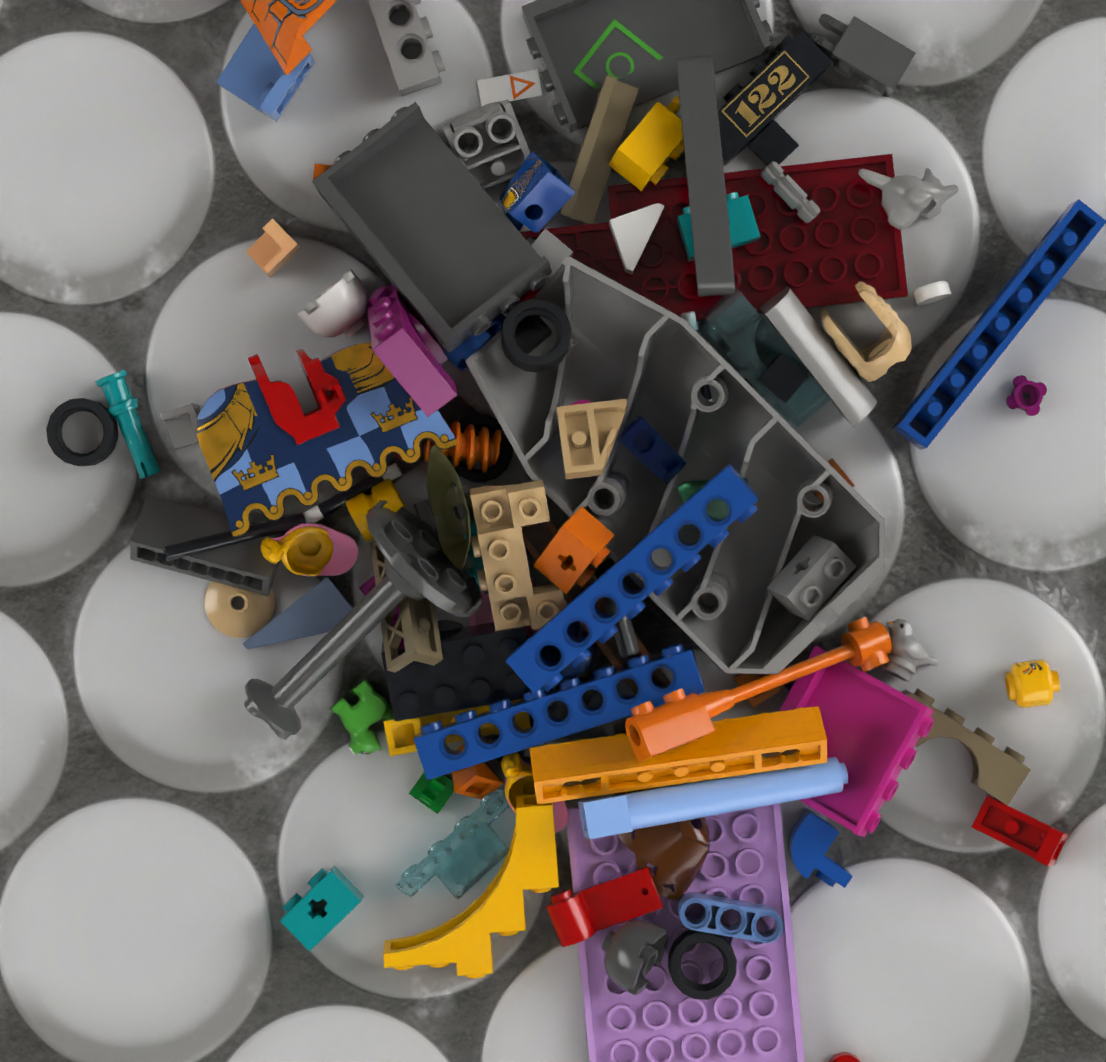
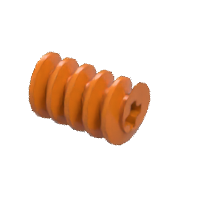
(470, 447)

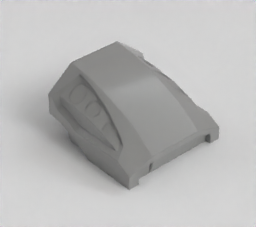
(488, 142)

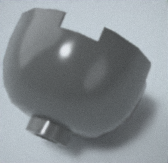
(633, 953)

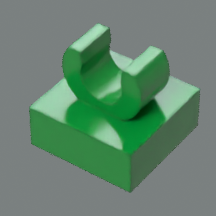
(433, 792)

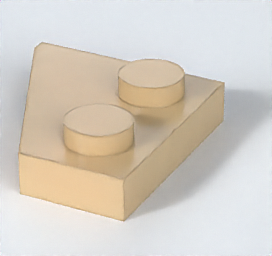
(589, 435)

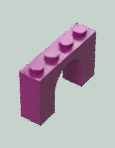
(409, 349)

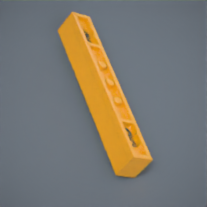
(733, 749)

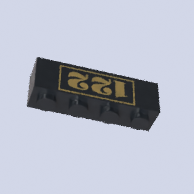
(769, 92)

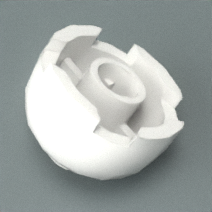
(337, 308)

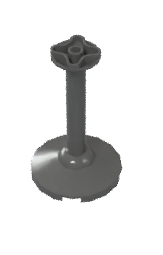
(413, 569)

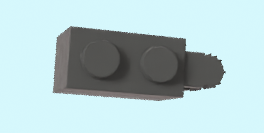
(864, 54)

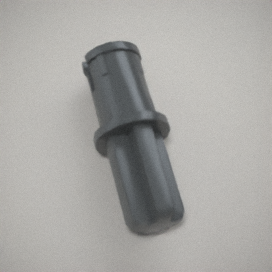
(624, 637)

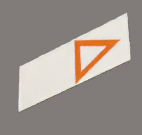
(510, 87)

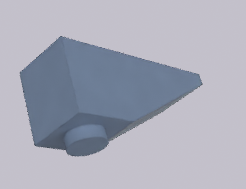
(309, 616)

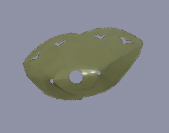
(442, 502)

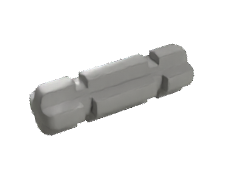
(790, 192)

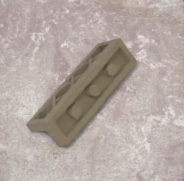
(598, 148)
(415, 624)

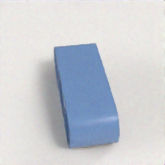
(743, 929)

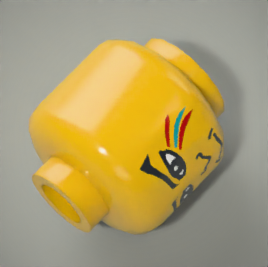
(1031, 683)

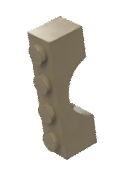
(993, 769)

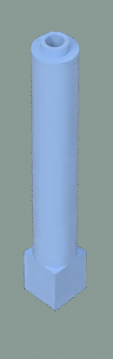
(707, 798)

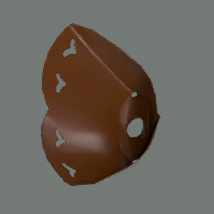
(674, 849)

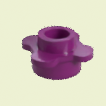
(1036, 393)

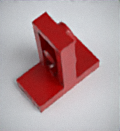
(1020, 831)

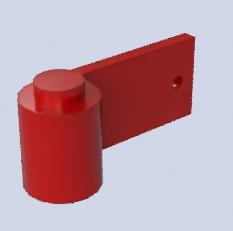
(603, 905)

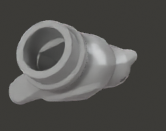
(905, 651)

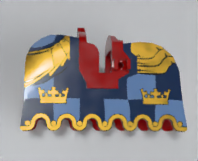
(269, 449)

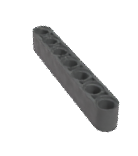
(705, 176)

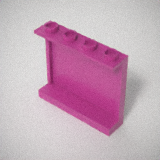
(867, 730)

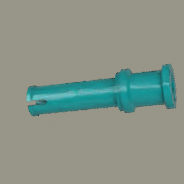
(123, 407)

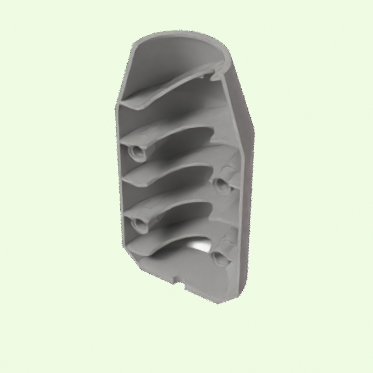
(658, 363)

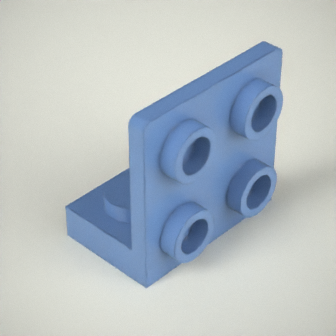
(258, 77)

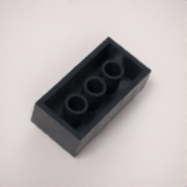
(467, 677)

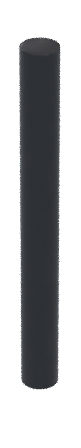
(226, 538)

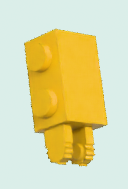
(650, 146)

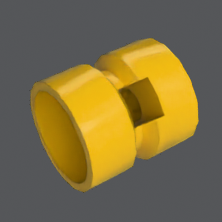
(362, 503)

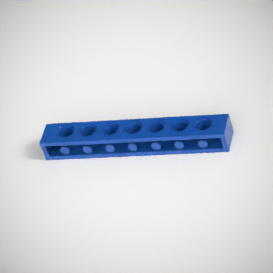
(999, 324)
(528, 658)
(440, 759)

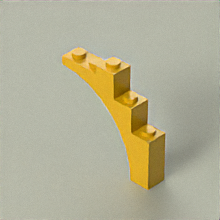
(500, 908)

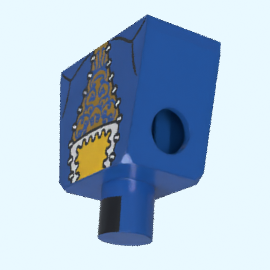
(535, 194)

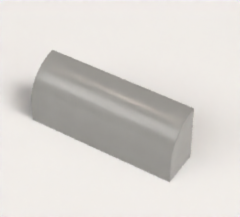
(819, 356)

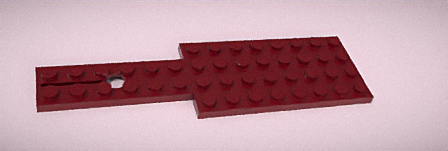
(814, 259)

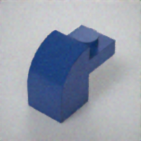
(807, 849)

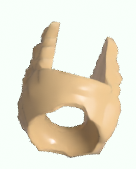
(879, 356)

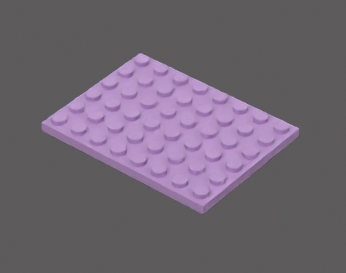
(756, 1014)

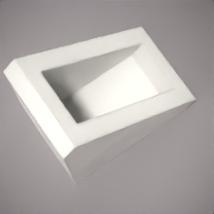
(633, 232)

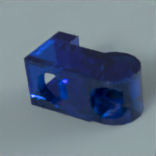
(651, 450)

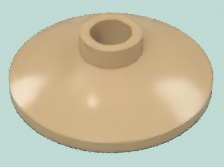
(234, 622)

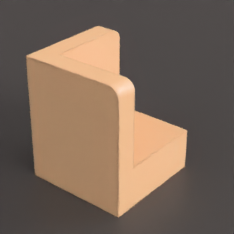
(273, 248)

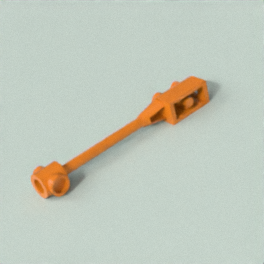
(689, 716)

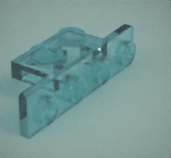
(464, 854)

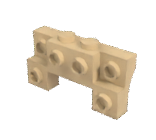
(500, 543)

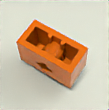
(574, 550)

